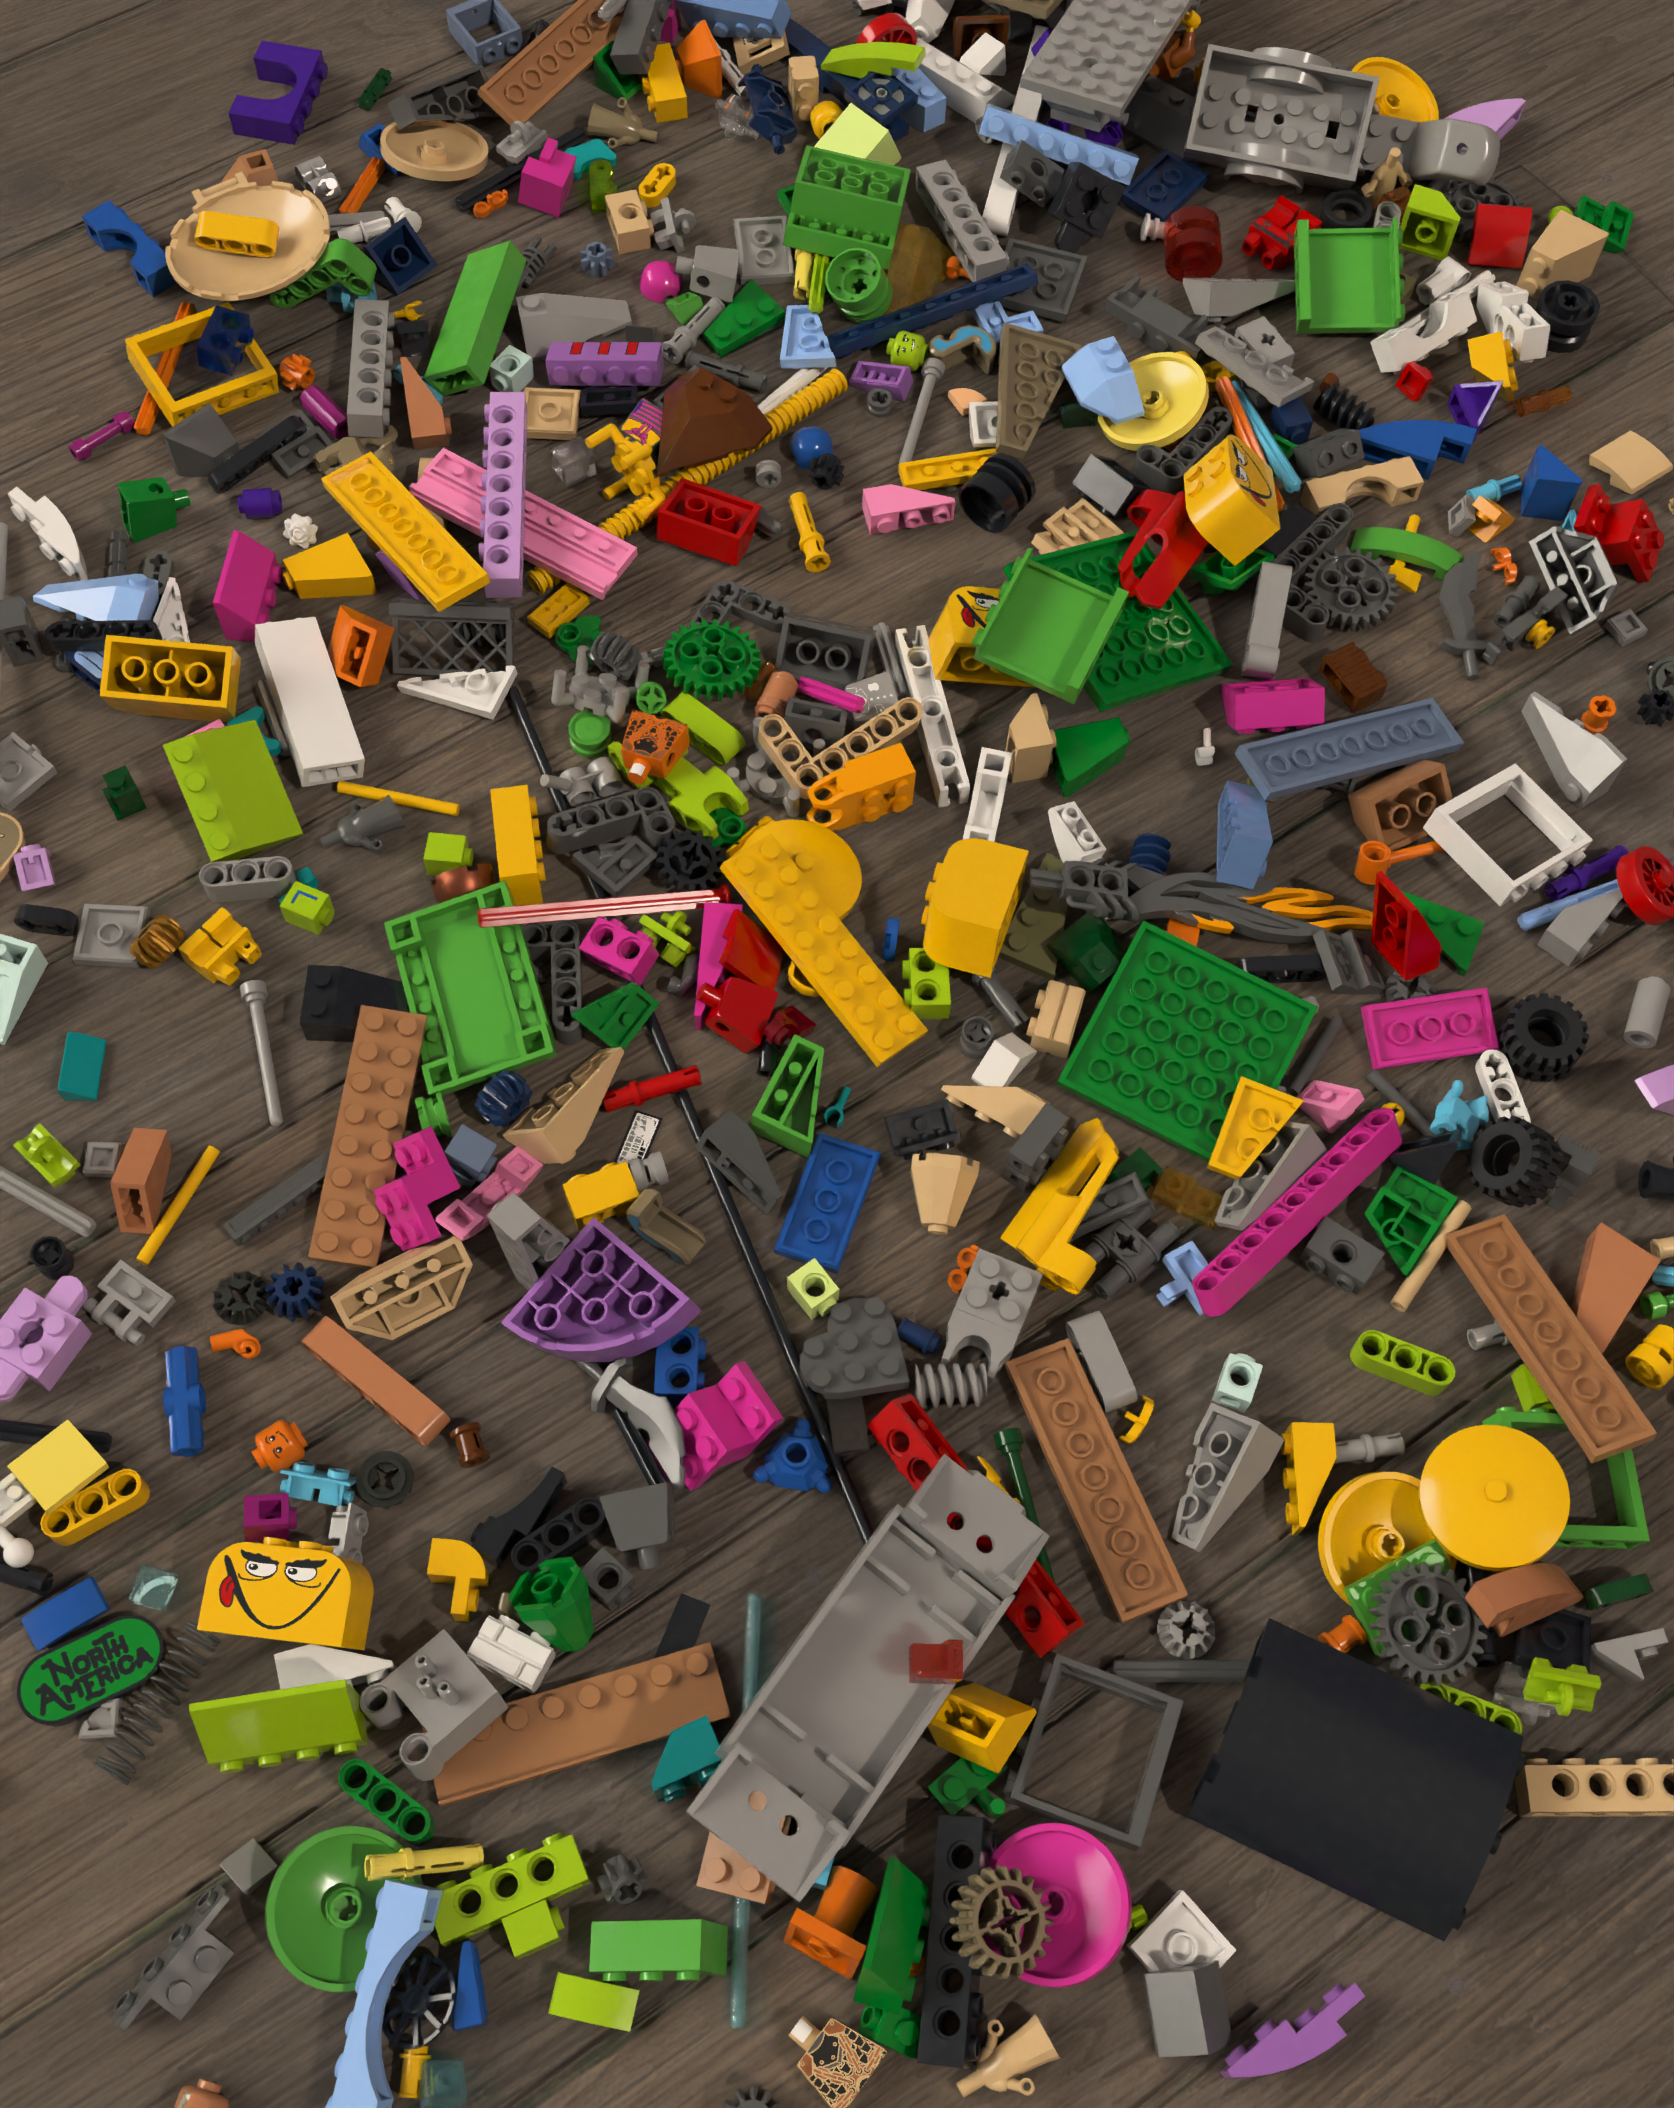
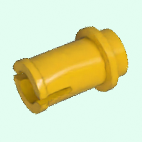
(412, 2071)

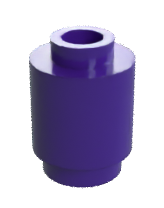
(260, 503)

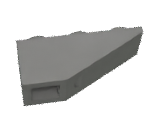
(1577, 924)

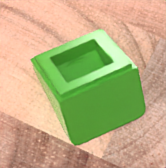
(685, 306)

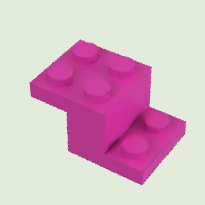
(406, 1198)
(724, 1423)

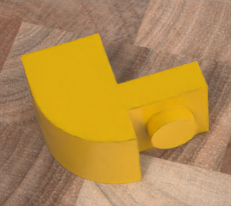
(459, 1565)

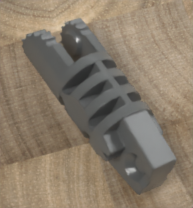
(535, 261)

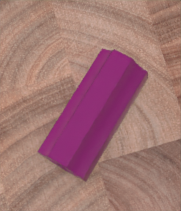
(325, 411)

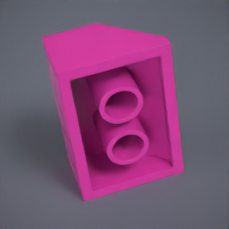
(246, 587)
(1273, 704)

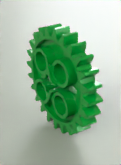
(711, 659)

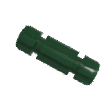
(374, 89)

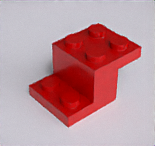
(1623, 529)

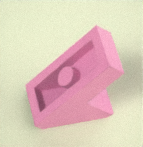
(1329, 1103)

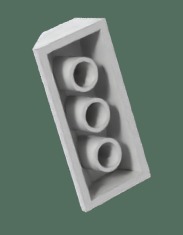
(963, 87)

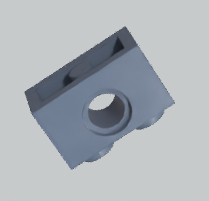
(470, 1156)

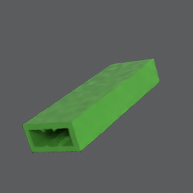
(475, 319)

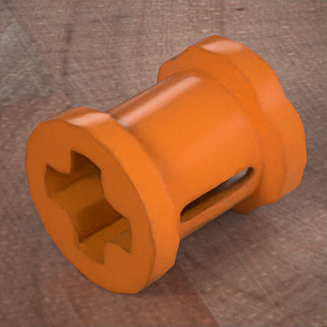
(1600, 710)
(1345, 1635)

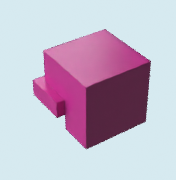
(548, 180)

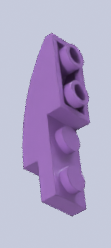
(1282, 2047)

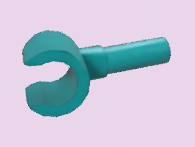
(305, 877)
(838, 1108)

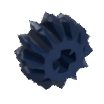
(503, 1098)
(309, 1293)

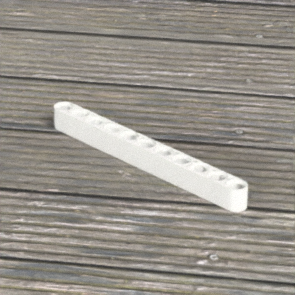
(1002, 196)

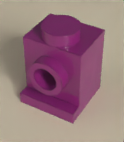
(268, 1517)

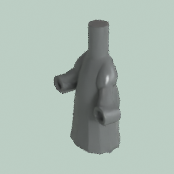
(364, 824)

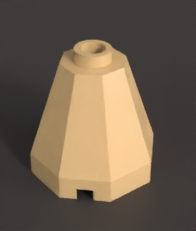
(942, 1189)

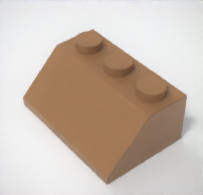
(1400, 803)

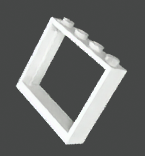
(1535, 805)

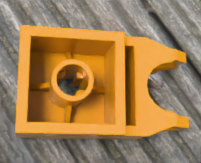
(865, 788)

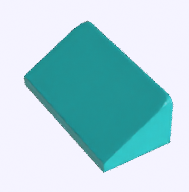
(81, 1067)

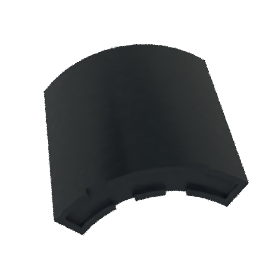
(1360, 1780)

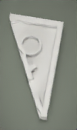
(170, 614)
(467, 691)

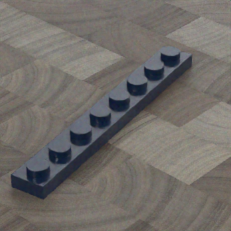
(931, 310)

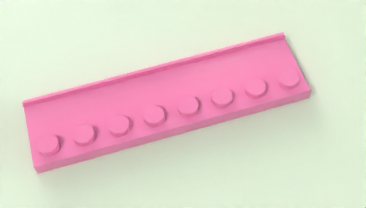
(552, 536)

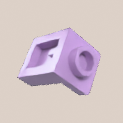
(34, 868)

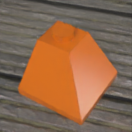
(700, 61)

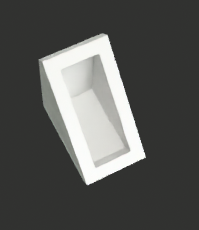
(986, 56)
(1003, 1061)

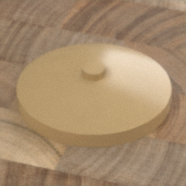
(435, 150)

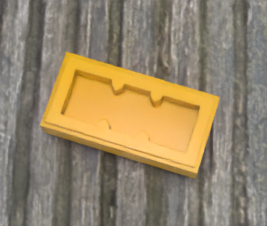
(558, 609)

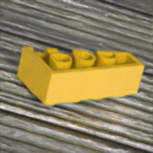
(516, 843)

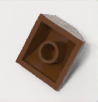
(970, 28)

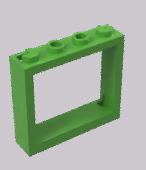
(1626, 1490)

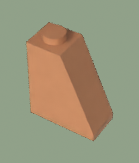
(141, 1180)

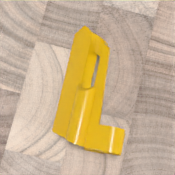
(1055, 1212)

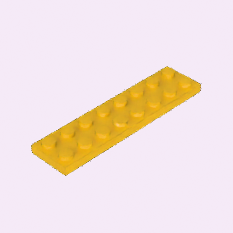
(405, 531)
(823, 949)

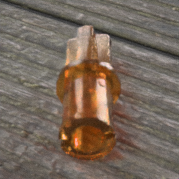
(1543, 400)

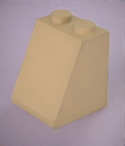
(1562, 253)

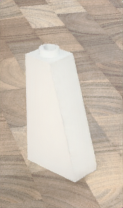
(928, 17)

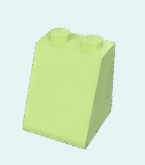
(861, 137)

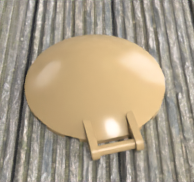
(236, 276)

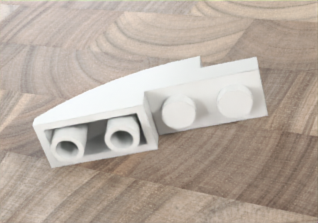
(53, 531)
(1074, 835)

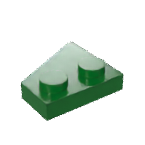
(617, 1015)

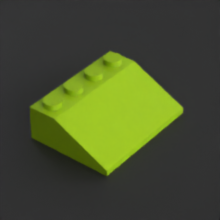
(233, 791)
(280, 1725)

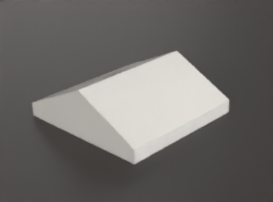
(983, 423)

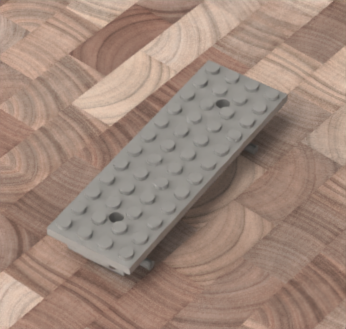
(1101, 57)

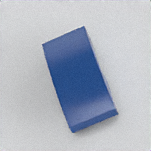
(65, 1613)

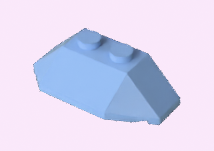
(1104, 381)

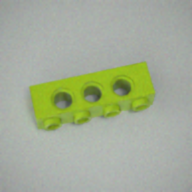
(568, 1875)

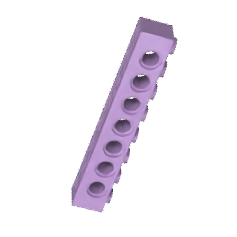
(505, 494)

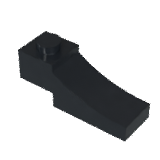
(499, 1534)

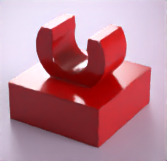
(1414, 381)

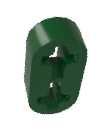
(1617, 1592)

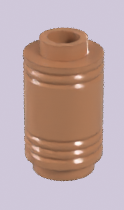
(776, 694)

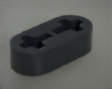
(46, 920)

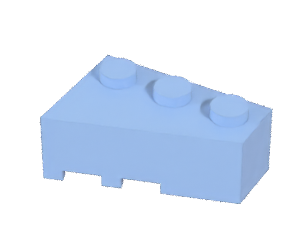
(931, 103)

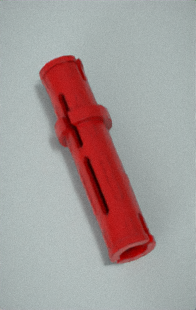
(638, 1092)

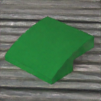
(1612, 219)

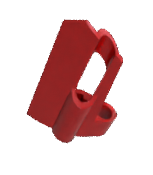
(1168, 524)

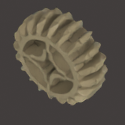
(1015, 1952)

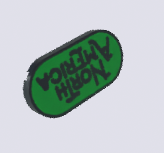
(91, 1670)

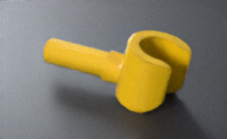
(409, 312)

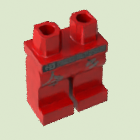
(1274, 233)

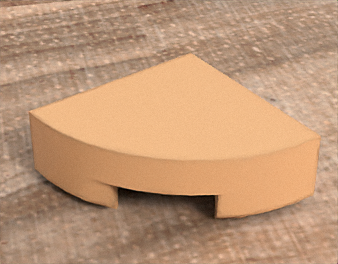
(962, 396)

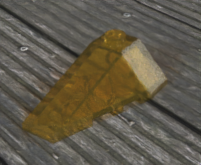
(915, 265)

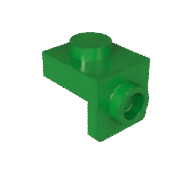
(892, 2030)

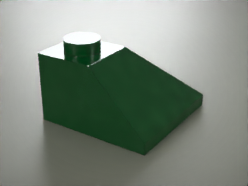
(1089, 951)

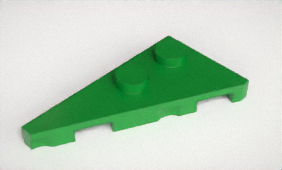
(1454, 930)

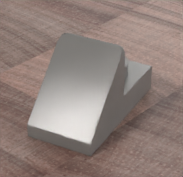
(1622, 1654)

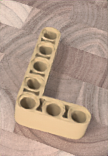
(839, 751)

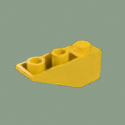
(1310, 1457)

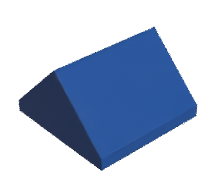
(1548, 487)

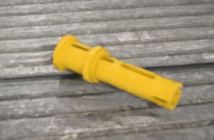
(811, 541)

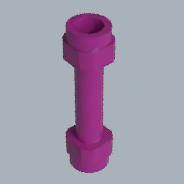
(82, 449)

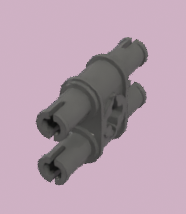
(1132, 1262)

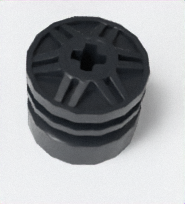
(997, 492)

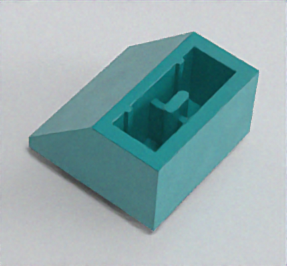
(686, 1760)

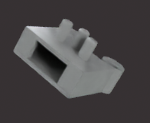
(445, 1697)

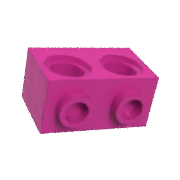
(616, 955)

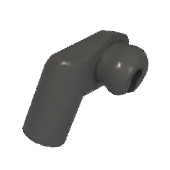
(681, 985)

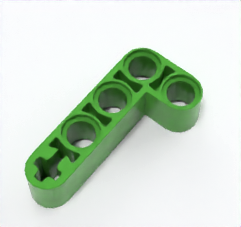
(338, 263)

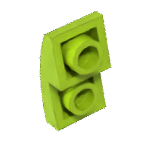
(593, 2001)

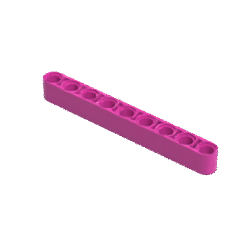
(1296, 1212)

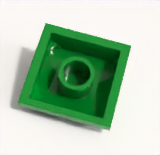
(1218, 573)

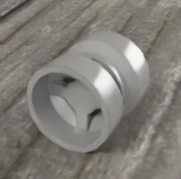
(655, 1168)

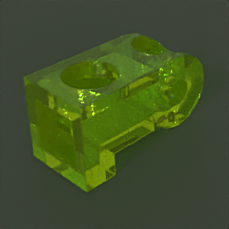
(601, 184)

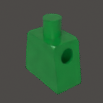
(149, 506)

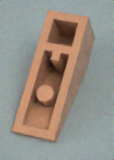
(425, 414)

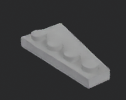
(1253, 367)

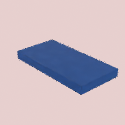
(827, 1202)

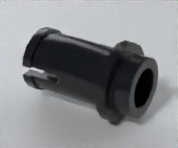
(767, 1058)

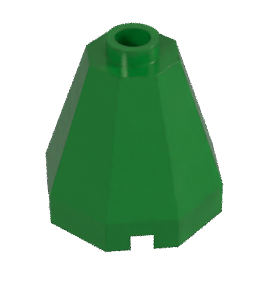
(556, 1603)

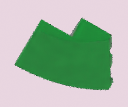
(1408, 1216)

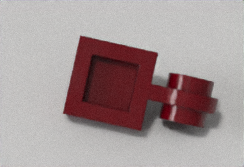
(787, 1024)

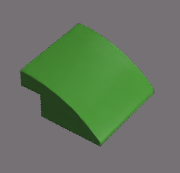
(845, 205)

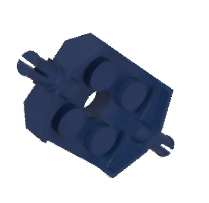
(770, 108)

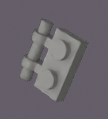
(136, 1294)

